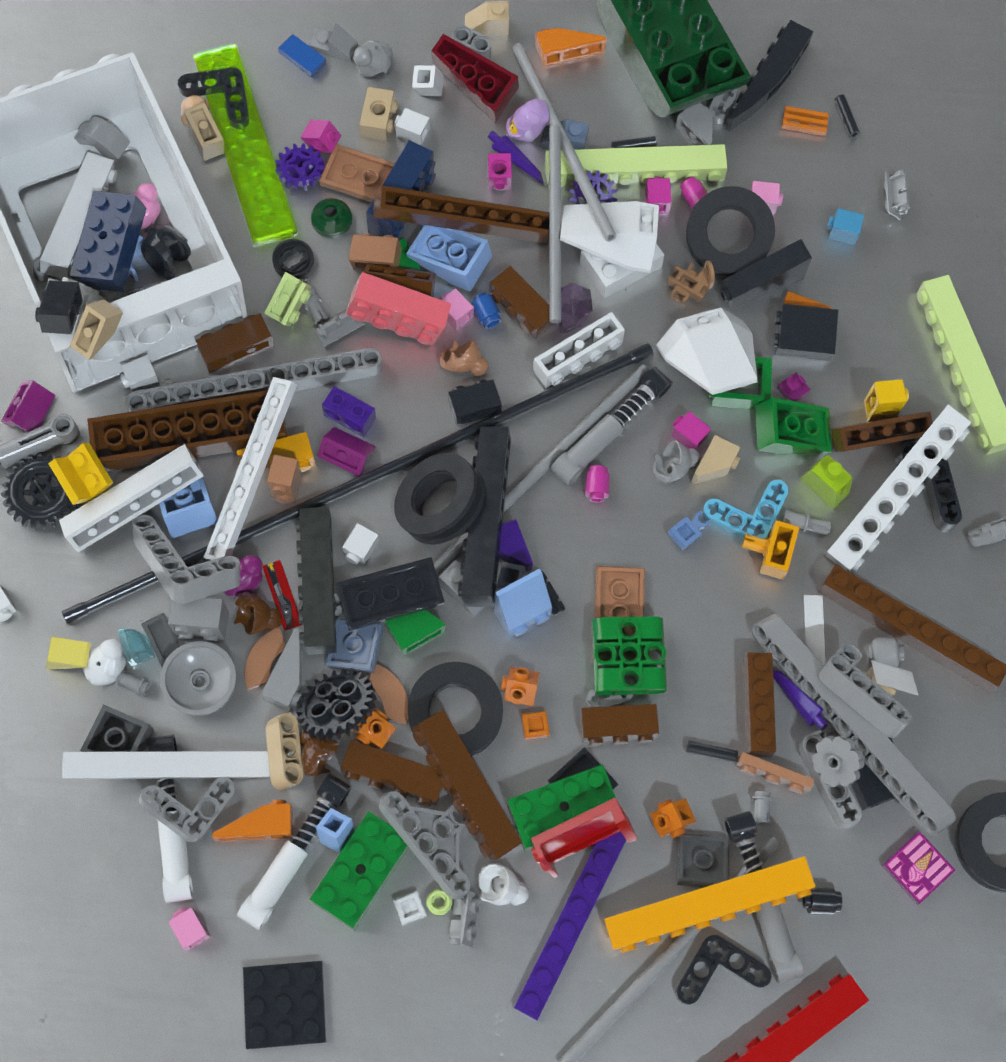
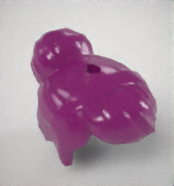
(250, 575)

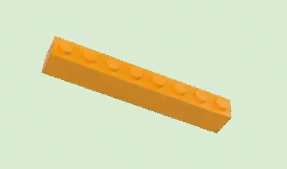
(710, 903)

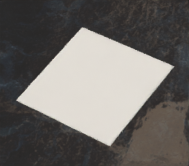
(894, 677)

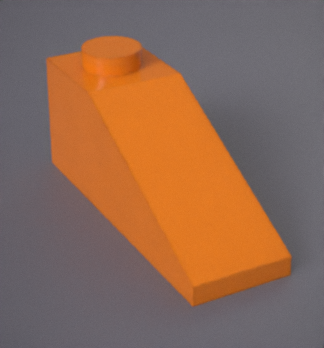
(564, 45)
(265, 822)

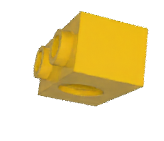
(885, 399)

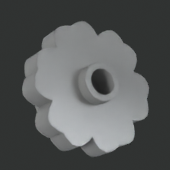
(838, 761)

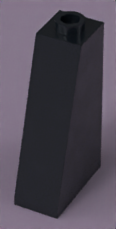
(767, 275)

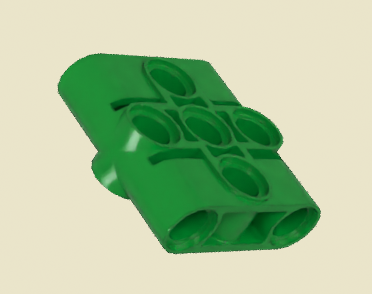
(647, 637)

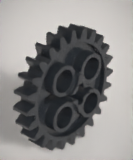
(336, 705)

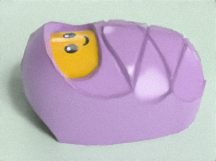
(528, 120)

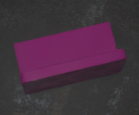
(28, 406)
(345, 451)

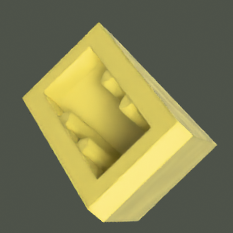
(67, 654)

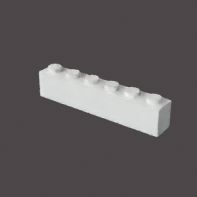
(59, 253)
(130, 498)

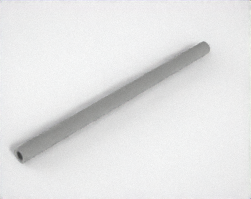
(555, 223)

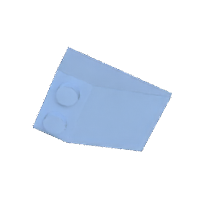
(451, 255)
(188, 509)
(523, 604)

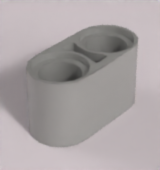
(473, 40)

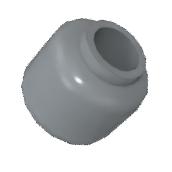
(886, 651)

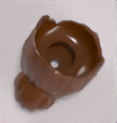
(255, 613)
(316, 754)

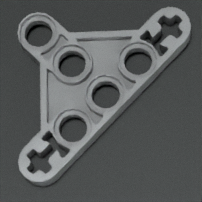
(442, 848)

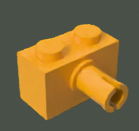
(775, 549)

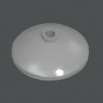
(196, 662)

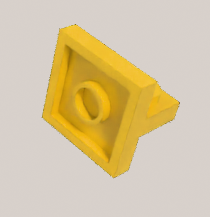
(81, 474)

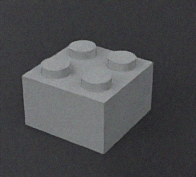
(199, 620)

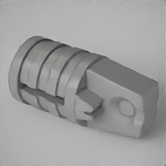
(988, 533)

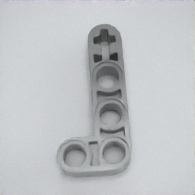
(862, 692)
(824, 789)

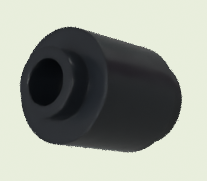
(823, 901)

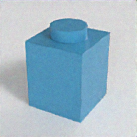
(845, 226)

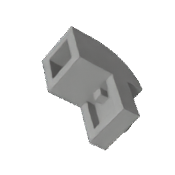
(103, 137)

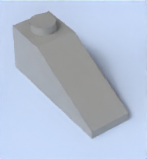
(286, 678)

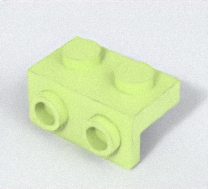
(288, 300)

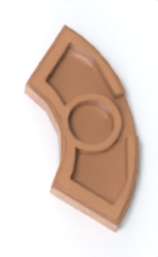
(262, 658)
(391, 694)

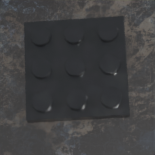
(284, 1005)

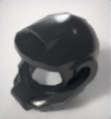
(162, 247)

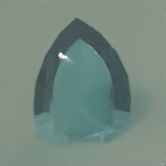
(135, 645)

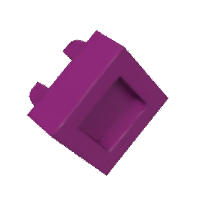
(793, 387)

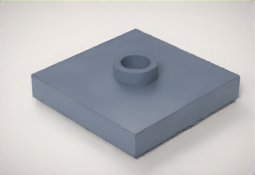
(356, 648)

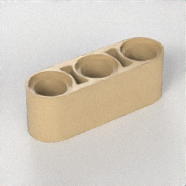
(280, 762)

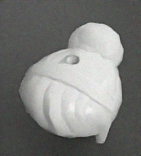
(112, 662)
(492, 877)

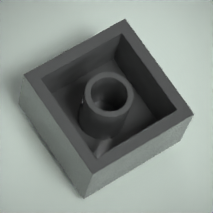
(117, 733)

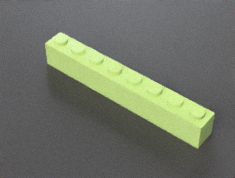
(645, 163)
(965, 362)

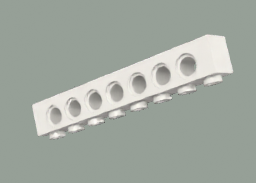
(948, 421)

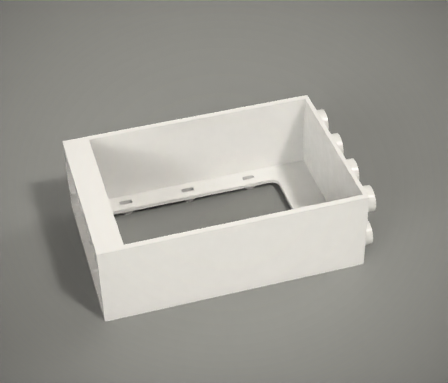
(40, 144)

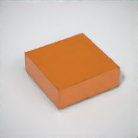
(535, 725)

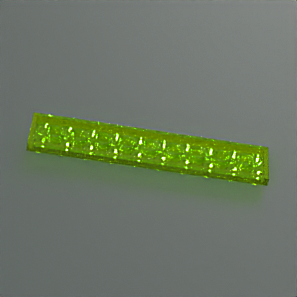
(248, 156)

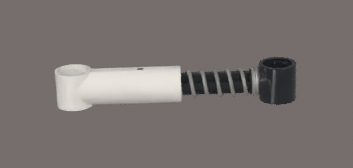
(177, 879)
(261, 902)

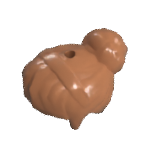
(464, 359)

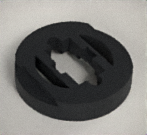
(294, 246)

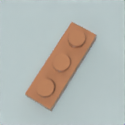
(774, 773)

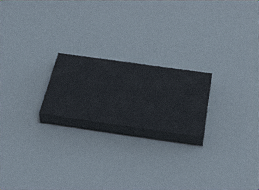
(390, 593)

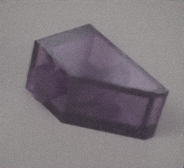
(575, 307)

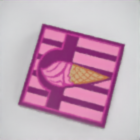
(918, 868)

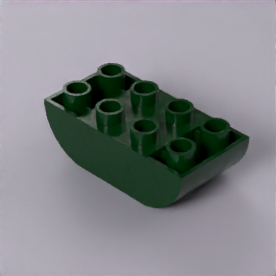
(673, 51)

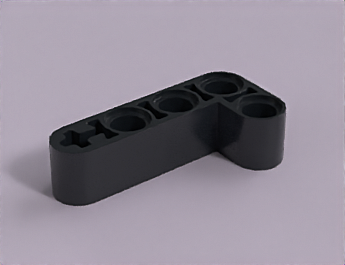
(938, 485)

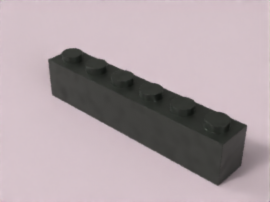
(317, 581)

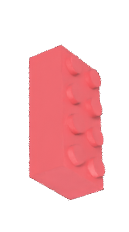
(398, 309)

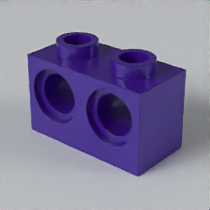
(349, 411)

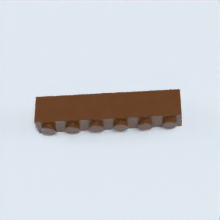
(466, 785)

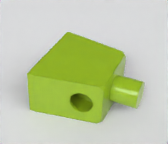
(828, 481)

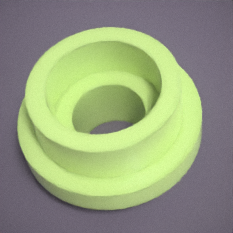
(439, 893)

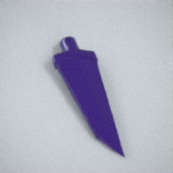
(505, 145)
(804, 704)

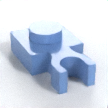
(687, 531)

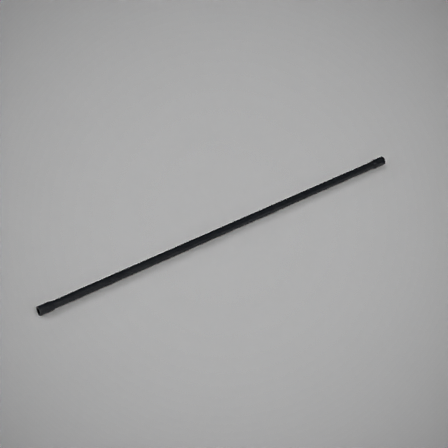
(634, 356)

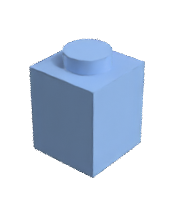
(335, 830)

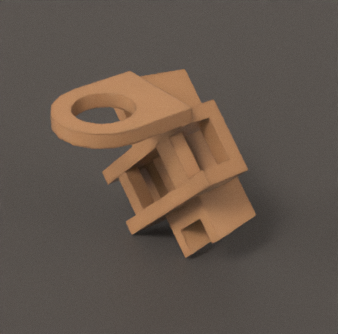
(702, 281)

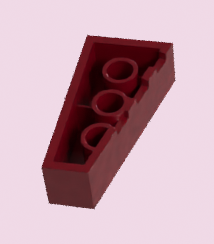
(476, 76)

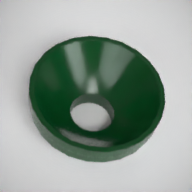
(331, 226)

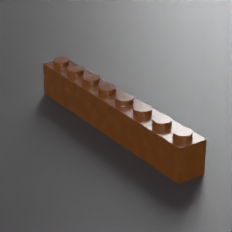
(461, 214)
(913, 629)

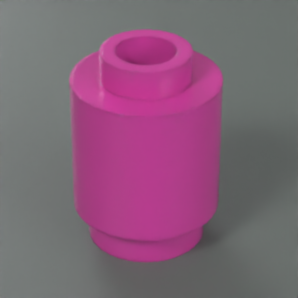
(692, 191)
(597, 483)

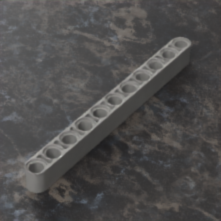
(243, 379)
(878, 750)

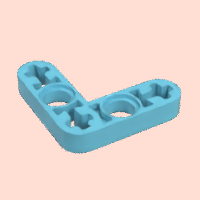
(756, 520)

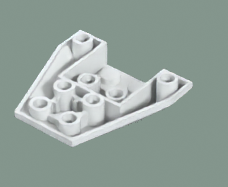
(634, 228)
(711, 350)

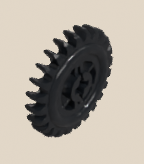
(32, 512)

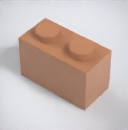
(374, 250)
(284, 479)

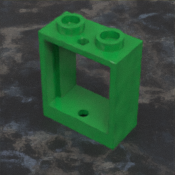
(748, 401)

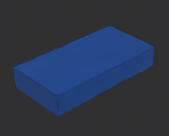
(302, 55)

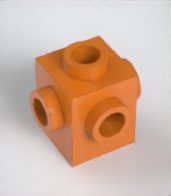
(520, 686)
(375, 731)
(672, 818)

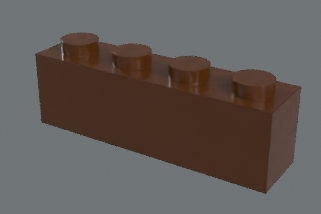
(881, 431)
(759, 704)
(391, 772)

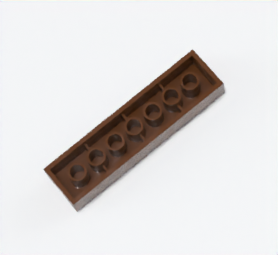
(150, 434)

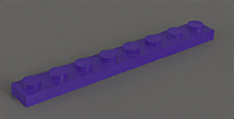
(569, 925)

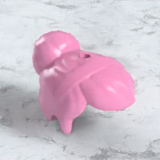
(148, 196)

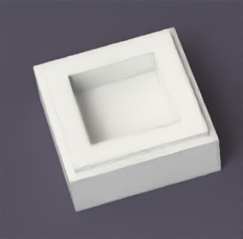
(409, 908)

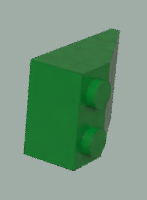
(792, 427)

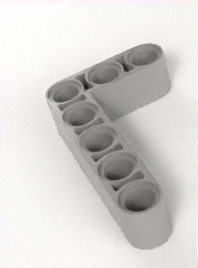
(182, 582)

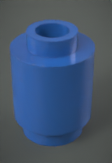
(486, 310)

